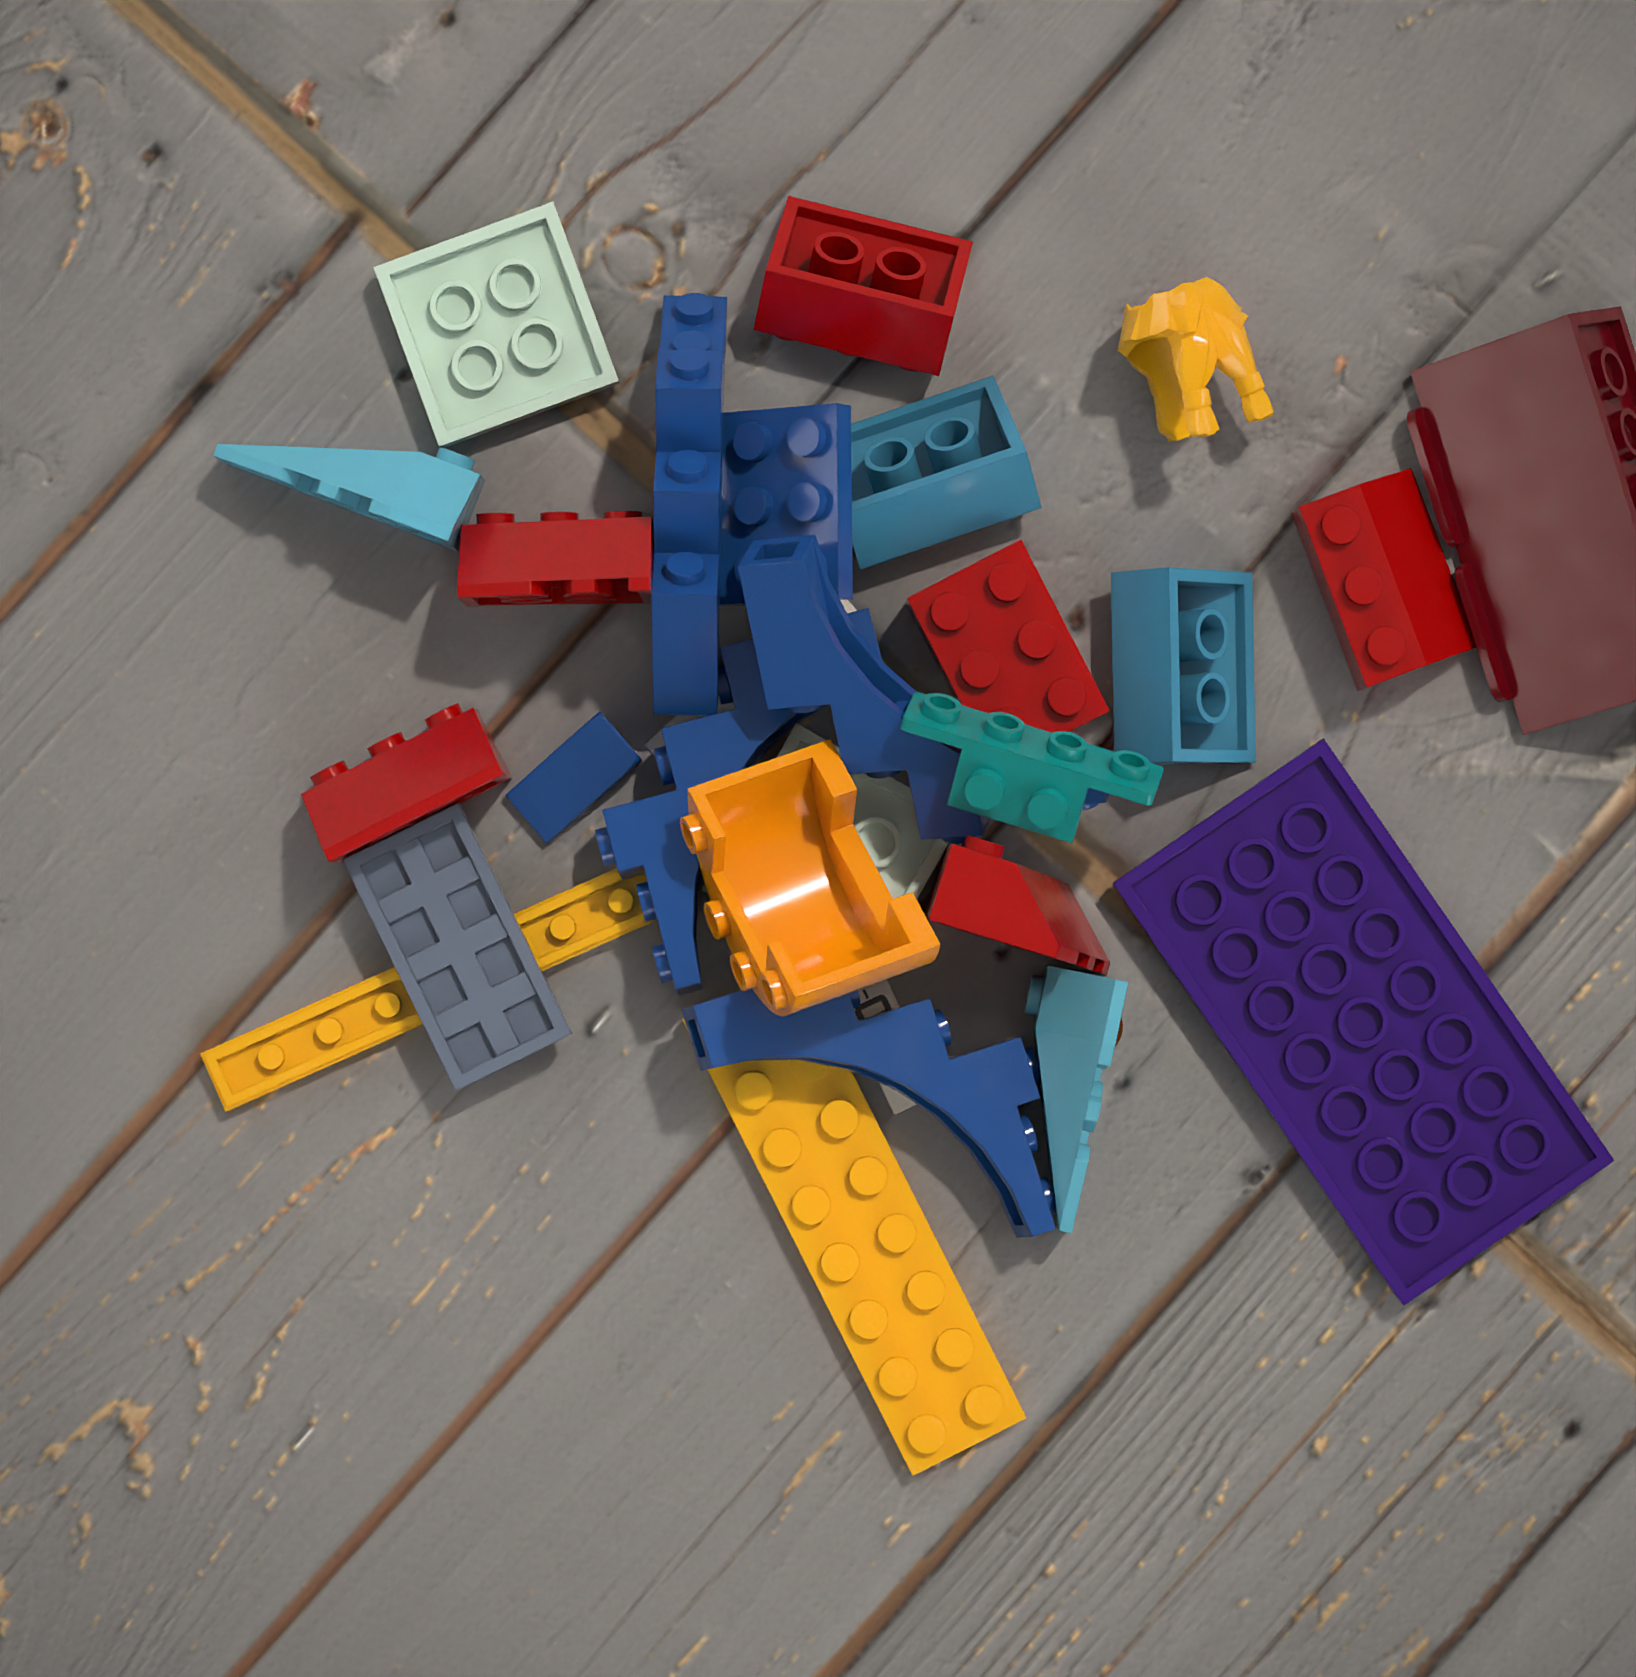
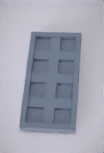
(457, 946)

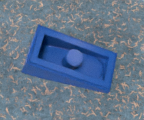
(574, 777)

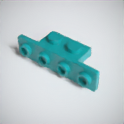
(1024, 771)

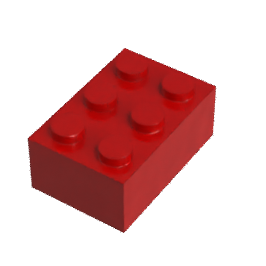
(1007, 643)

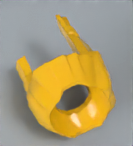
(1178, 344)

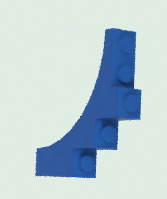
(688, 504)
(818, 658)
(647, 832)
(906, 1051)

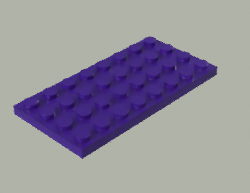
(1363, 1022)

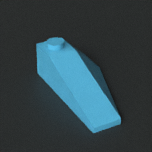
(393, 487)
(1073, 1043)

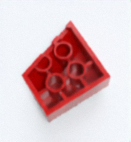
(556, 560)
(1012, 905)

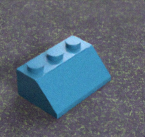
(936, 472)
(1183, 665)

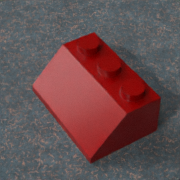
(862, 286)
(1383, 578)
(403, 782)

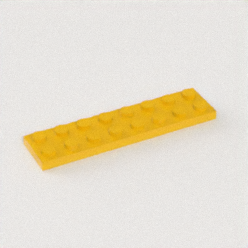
(871, 1255)

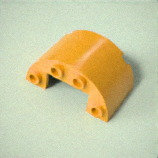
(798, 883)

